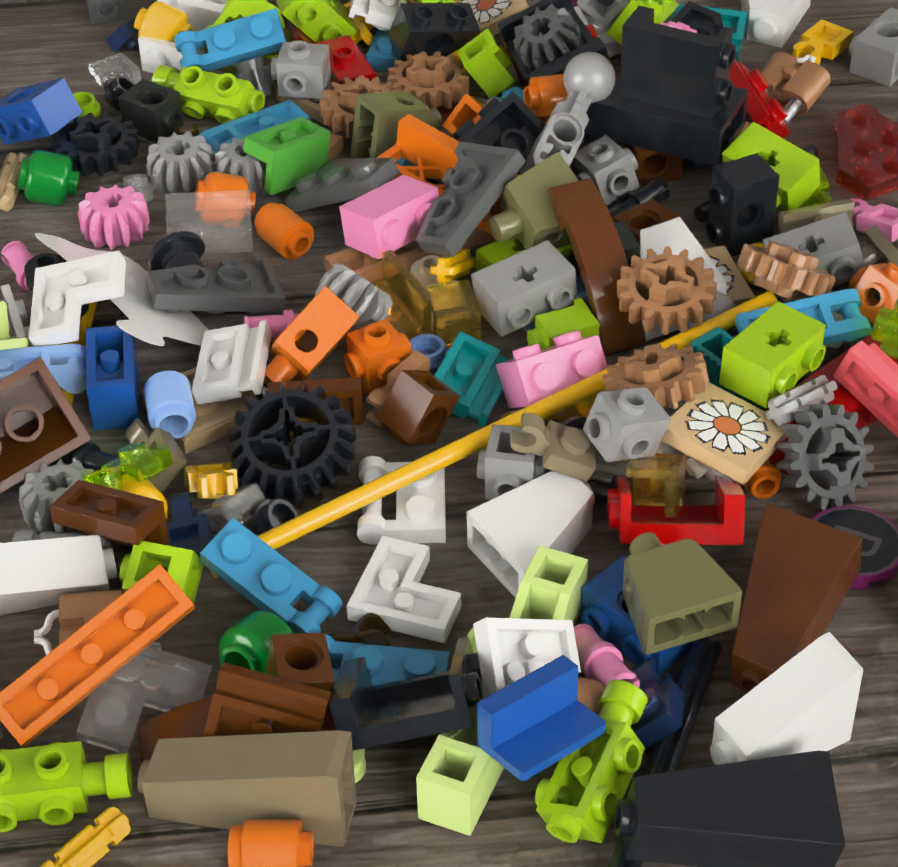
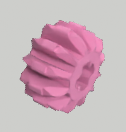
(113, 217)

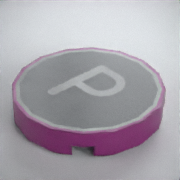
(879, 541)

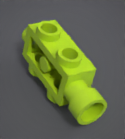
(210, 93)
(590, 781)
(56, 782)

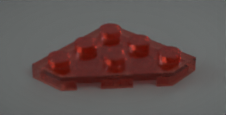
(866, 152)

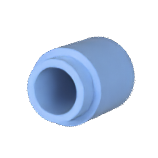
(170, 403)

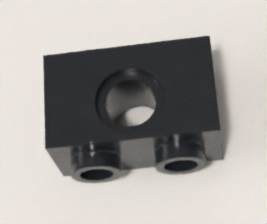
(432, 28)
(741, 203)

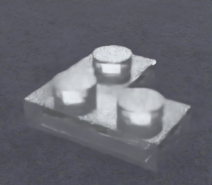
(149, 680)

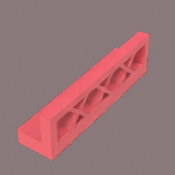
(873, 381)

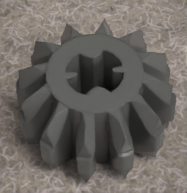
(546, 36)

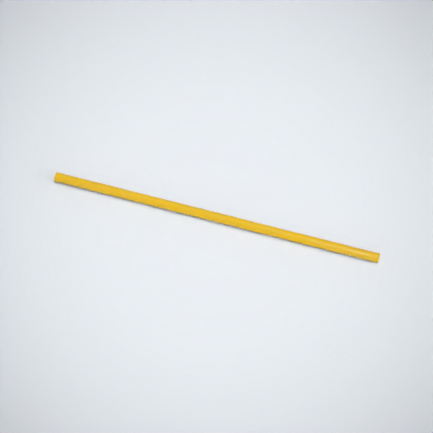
(479, 439)

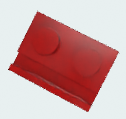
(761, 108)

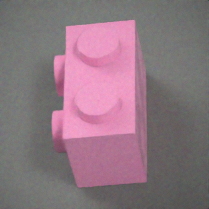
(387, 215)
(543, 372)

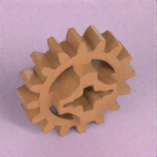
(431, 79)
(339, 103)
(785, 270)
(666, 290)
(667, 373)

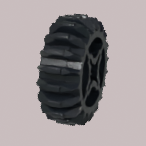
(256, 443)

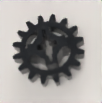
(97, 143)

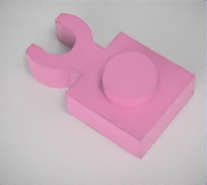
(882, 216)

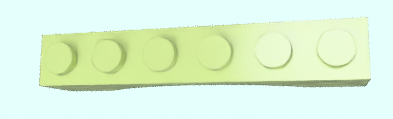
(459, 774)

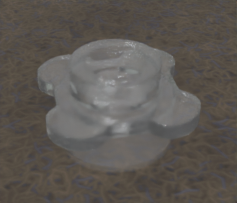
(140, 184)

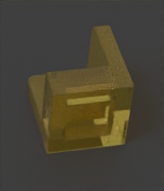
(454, 310)
(659, 481)

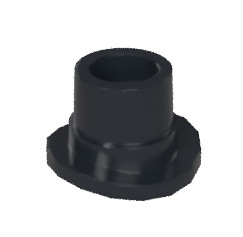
(177, 250)

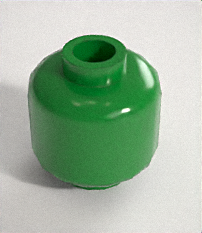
(48, 178)
(249, 640)

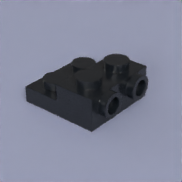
(503, 125)

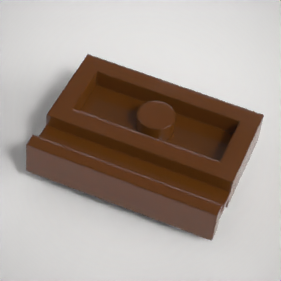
(263, 704)

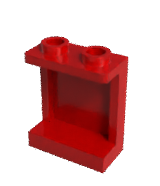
(699, 522)

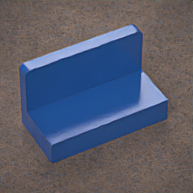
(536, 720)

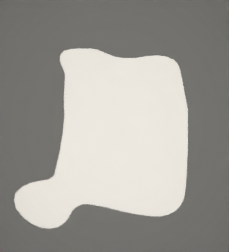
(136, 304)

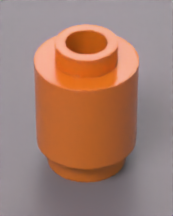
(544, 94)
(284, 230)
(270, 844)

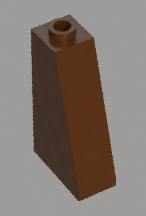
(791, 591)

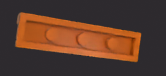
(431, 154)
(92, 655)

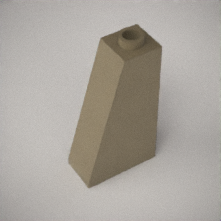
(254, 777)

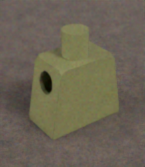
(378, 119)
(528, 207)
(677, 593)

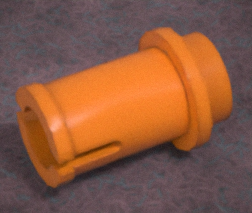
(764, 481)

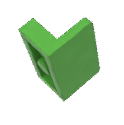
(289, 152)

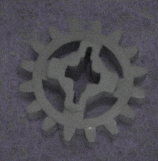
(825, 456)

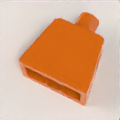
(316, 332)

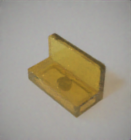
(411, 301)

